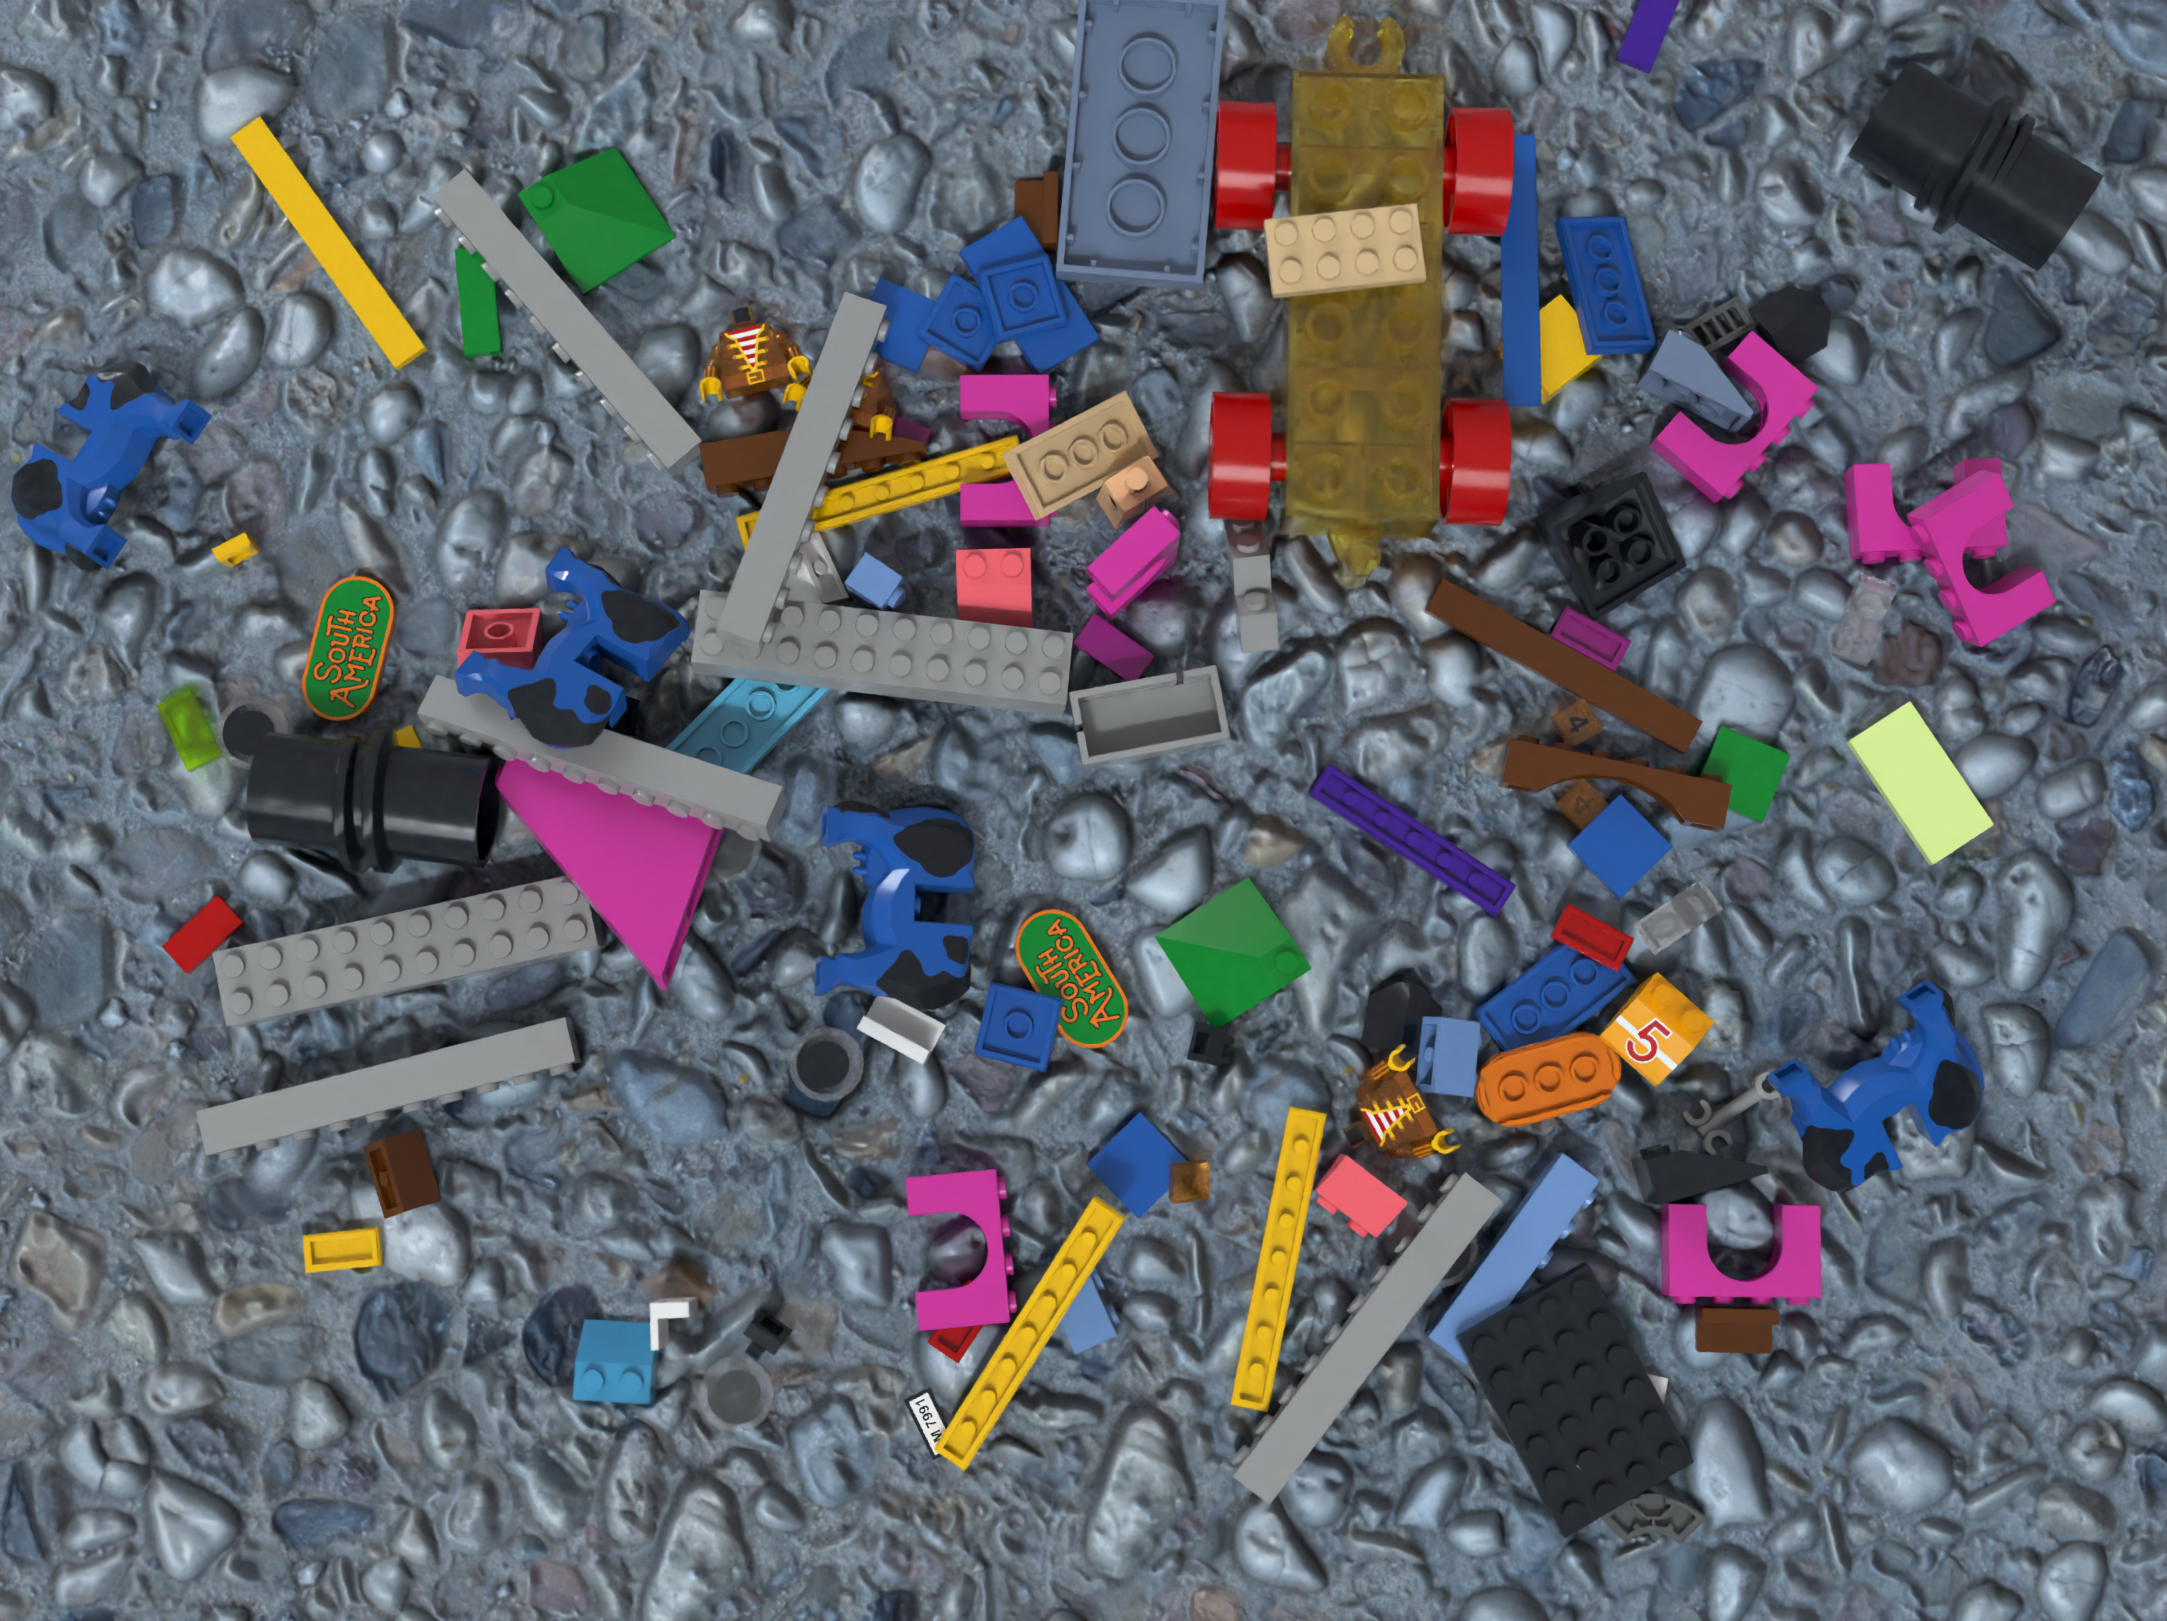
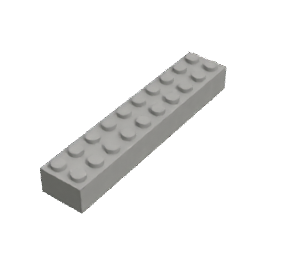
(894, 656)
(405, 951)

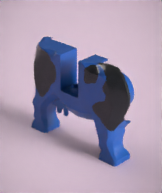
(70, 502)
(565, 694)
(902, 854)
(1921, 1069)

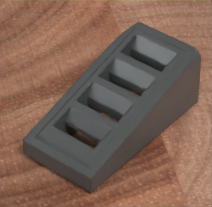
(1712, 316)

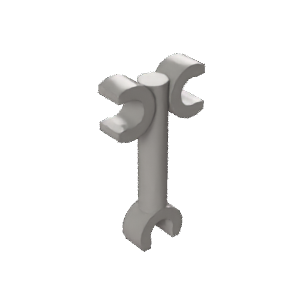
(1708, 1124)

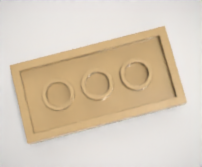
(1344, 250)
(1078, 455)

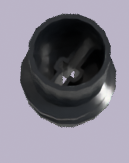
(1975, 165)
(373, 800)

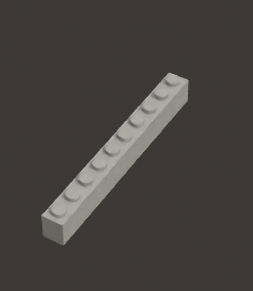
(568, 322)
(802, 473)
(613, 764)
(388, 1087)
(1364, 1337)

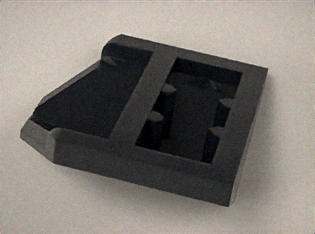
(1793, 323)
(1396, 1017)

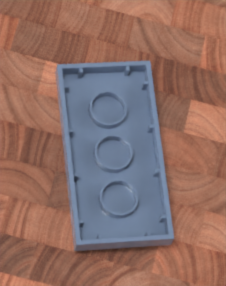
(1141, 142)

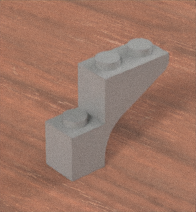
(1251, 585)

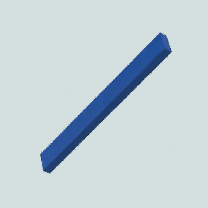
(1521, 283)

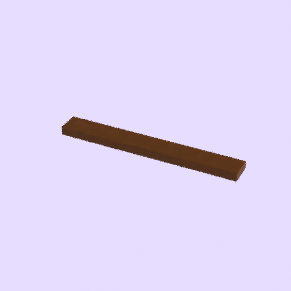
(1563, 666)

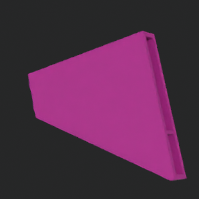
(625, 858)

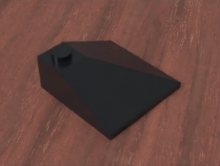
(1611, 543)

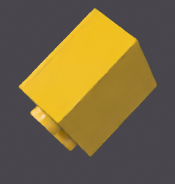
(1561, 348)

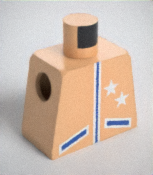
(1133, 491)

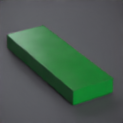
(477, 306)

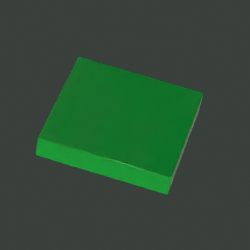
(1750, 769)

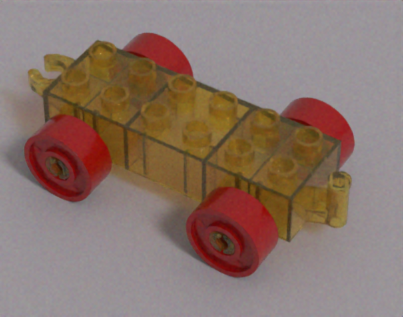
(1363, 365)

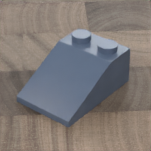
(1693, 382)

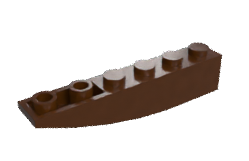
(754, 458)

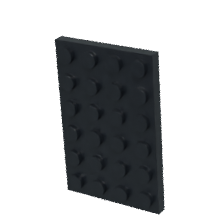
(1574, 1399)

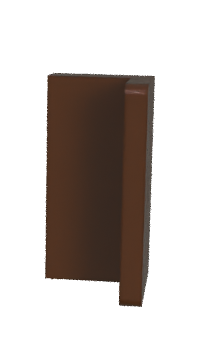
(1039, 208)
(402, 1173)
(1734, 1329)

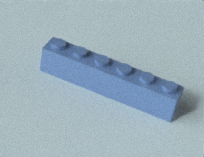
(1516, 1251)

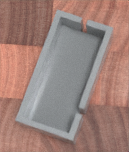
(1149, 717)

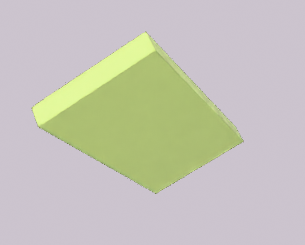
(1920, 783)

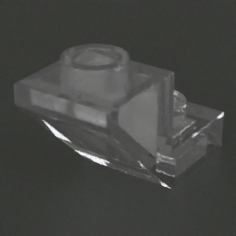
(1862, 619)
(1678, 916)

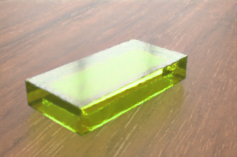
(189, 730)

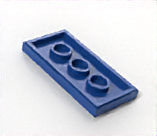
(1016, 243)
(1605, 285)
(1551, 999)

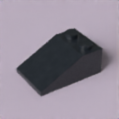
(1677, 1174)

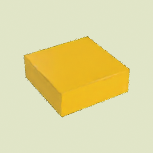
(236, 550)

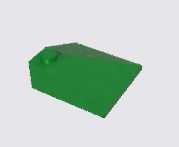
(596, 218)
(1232, 953)

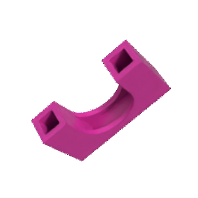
(1780, 395)
(1011, 398)
(1943, 531)
(1879, 532)
(1133, 562)
(1790, 1272)
(987, 1296)

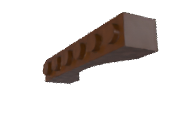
(1689, 799)

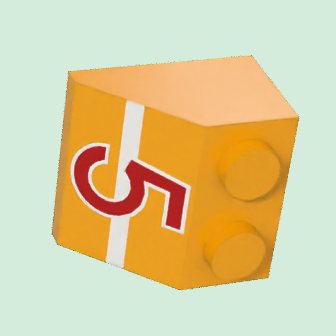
(1656, 1029)

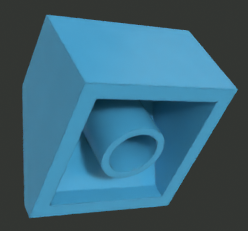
(615, 1362)

